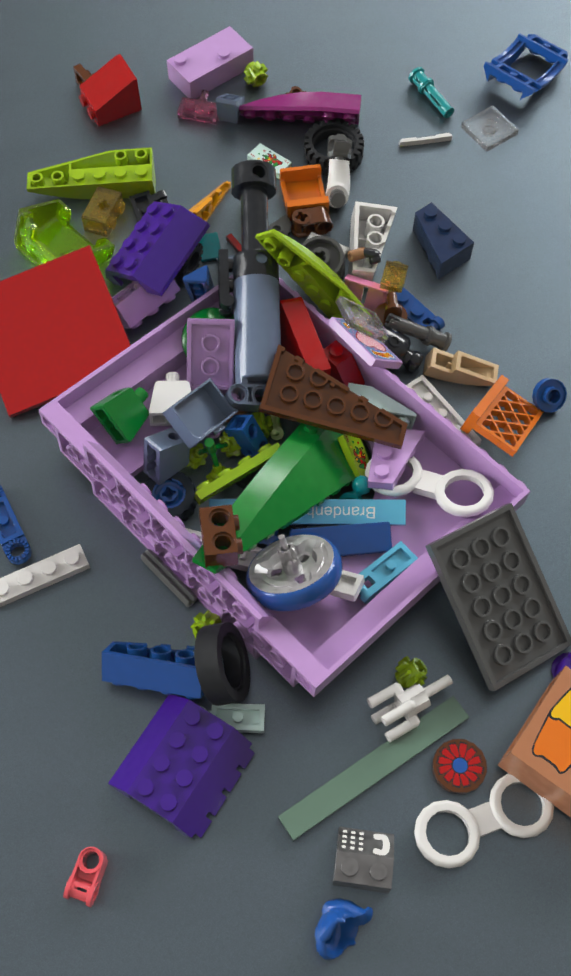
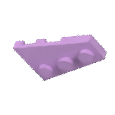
(389, 462)

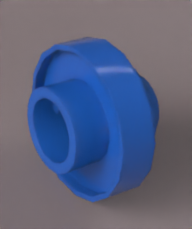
(549, 395)

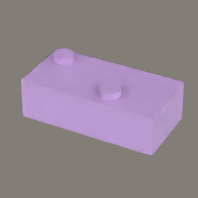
(210, 63)

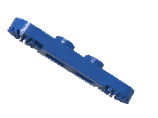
(11, 532)

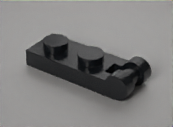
(225, 284)

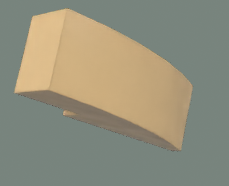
(460, 368)

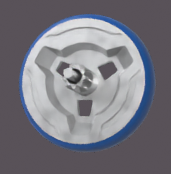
(300, 582)

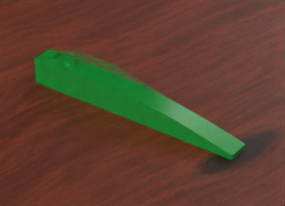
(288, 485)

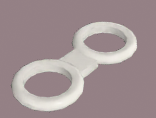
(434, 485)
(479, 823)

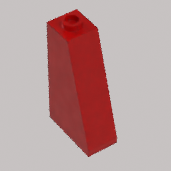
(299, 334)

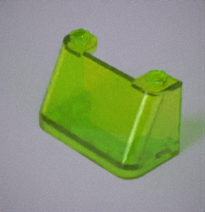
(46, 233)

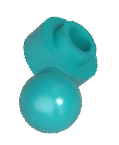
(359, 486)

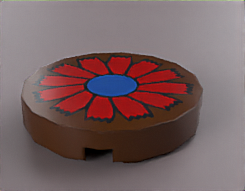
(459, 766)

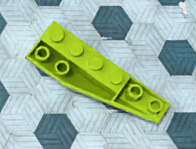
(119, 170)
(307, 271)

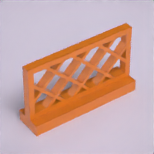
(489, 407)

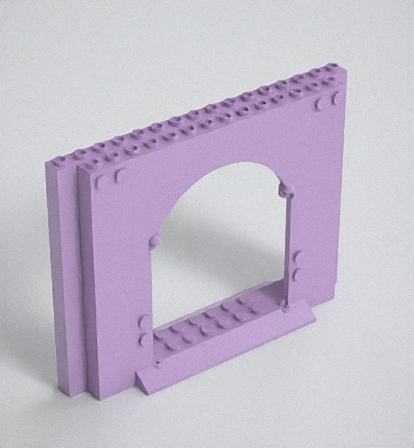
(302, 644)

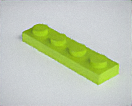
(229, 477)

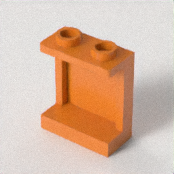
(302, 188)

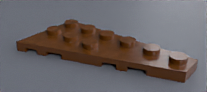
(317, 399)

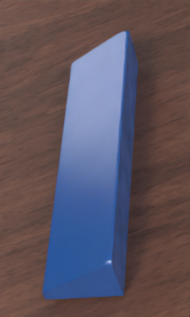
(198, 283)
(354, 538)

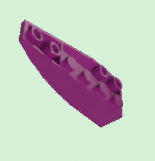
(306, 107)

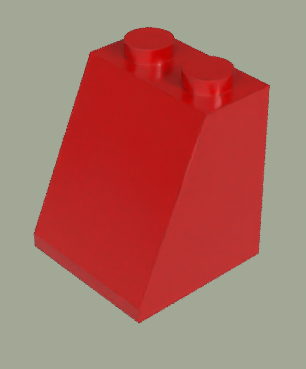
(111, 92)

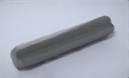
(168, 577)

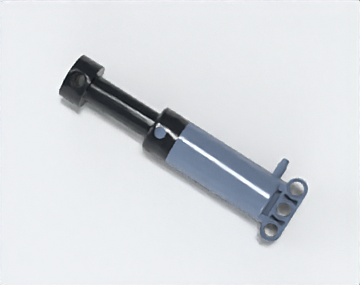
(254, 287)

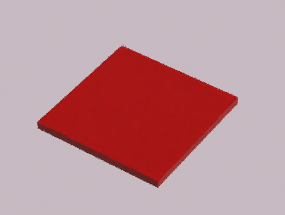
(55, 329)

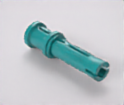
(426, 87)

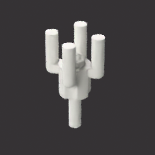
(406, 704)

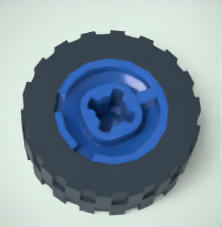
(176, 494)

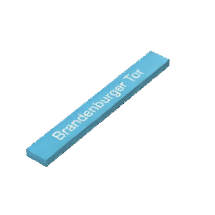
(346, 511)

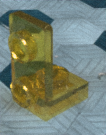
(394, 276)

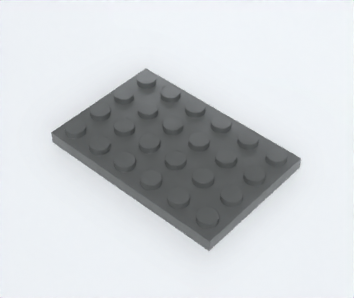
(499, 596)

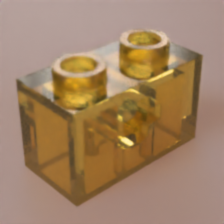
(103, 211)

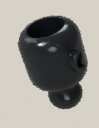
(400, 345)

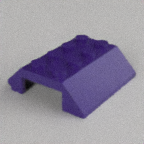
(157, 247)
(183, 765)

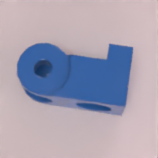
(246, 433)

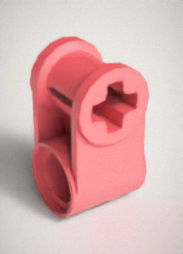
(86, 878)

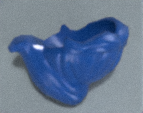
(339, 926)

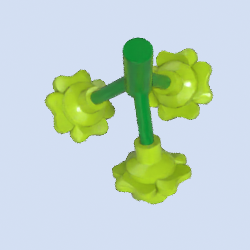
(198, 453)

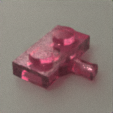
(198, 109)

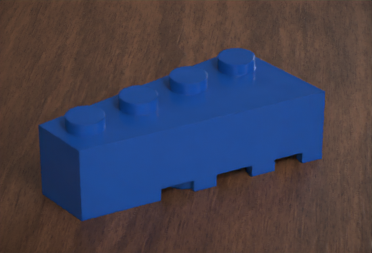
(152, 668)

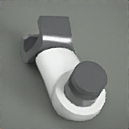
(339, 171)

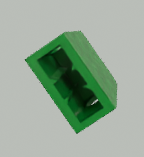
(122, 413)

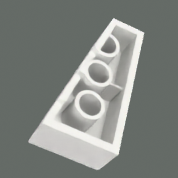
(370, 230)

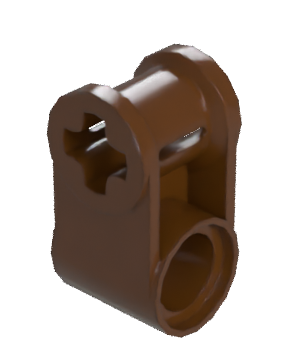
(311, 220)

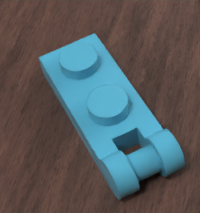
(385, 570)

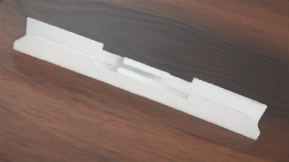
(425, 140)

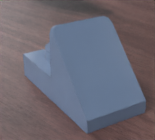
(228, 107)

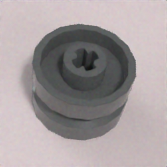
(329, 251)

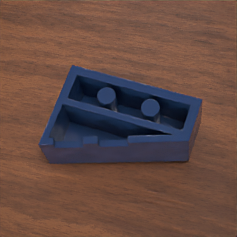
(442, 240)

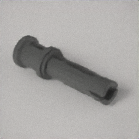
(427, 335)

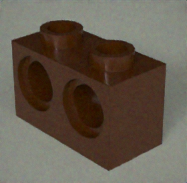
(216, 536)

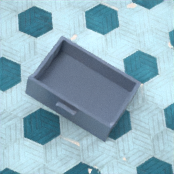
(199, 413)

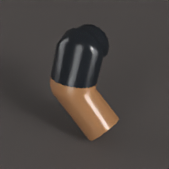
(361, 253)

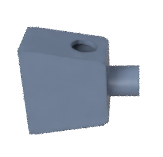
(164, 455)

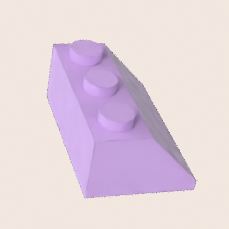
(136, 303)

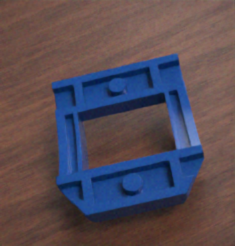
(504, 73)

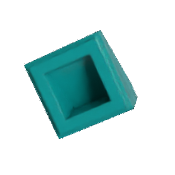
(210, 246)

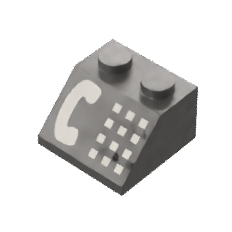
(364, 860)

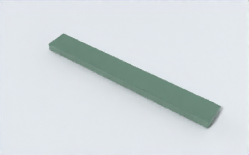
(371, 769)

